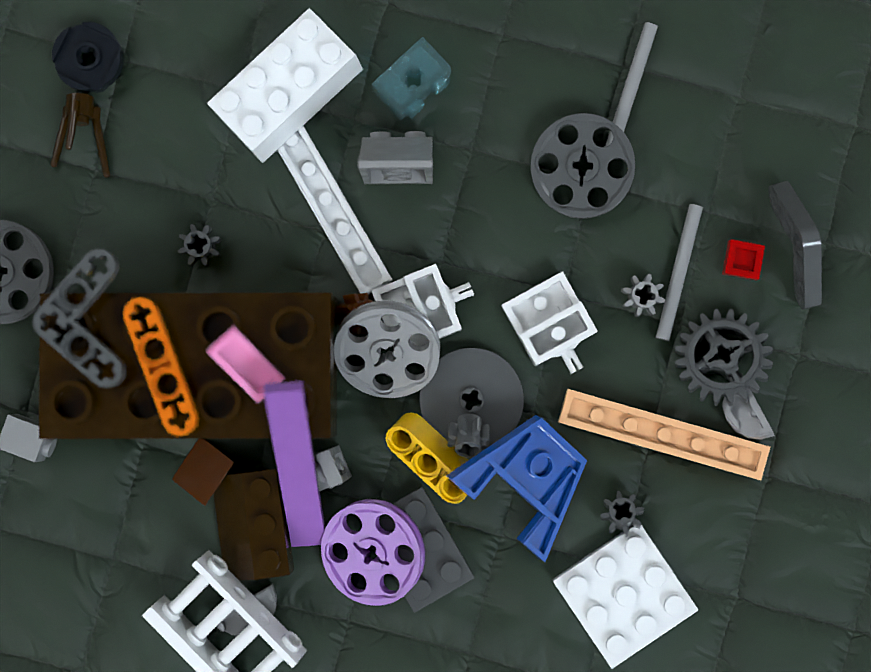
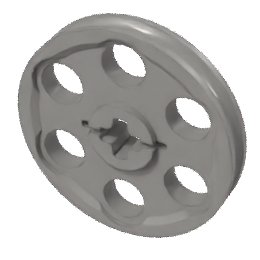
(382, 337)

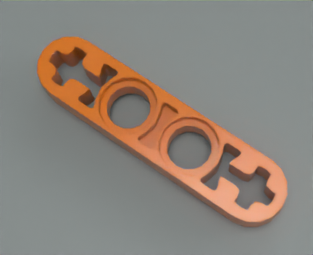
(156, 368)

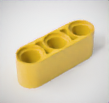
(416, 450)

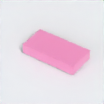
(244, 363)

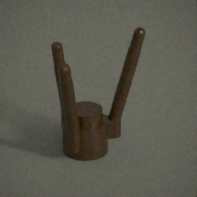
(78, 112)

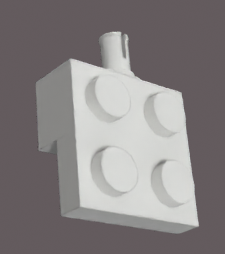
(430, 296)
(550, 321)

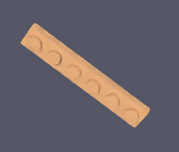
(664, 434)

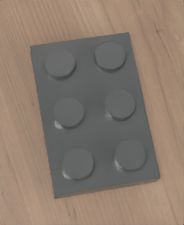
(444, 564)

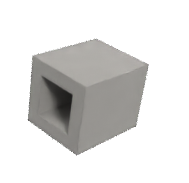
(22, 439)

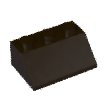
(253, 525)

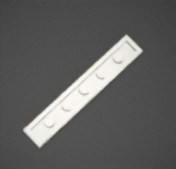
(334, 212)

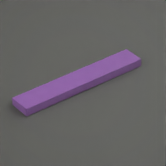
(295, 462)

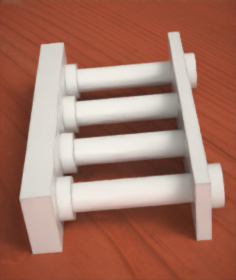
(192, 640)

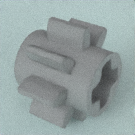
(651, 290)

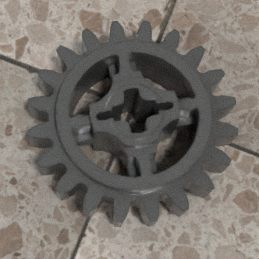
(710, 330)

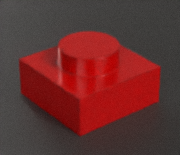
(743, 260)

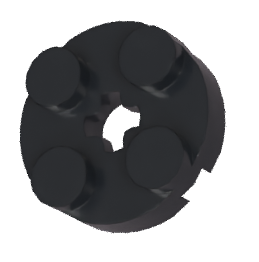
(82, 38)

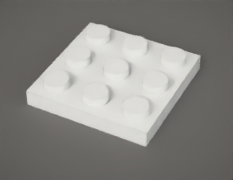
(625, 595)

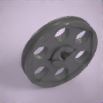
(569, 154)
(17, 278)

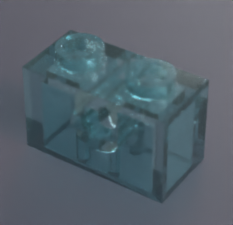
(418, 61)

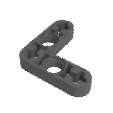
(805, 241)
(70, 314)

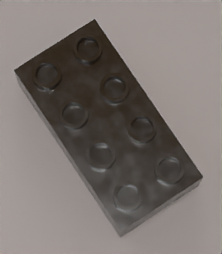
(287, 328)

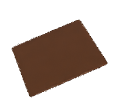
(202, 471)

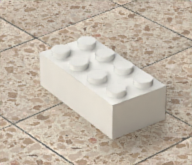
(286, 85)

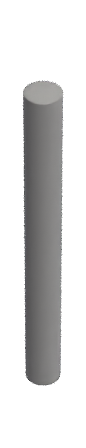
(633, 78)
(679, 272)

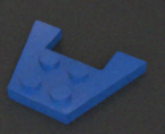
(538, 467)

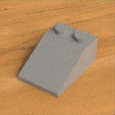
(396, 159)

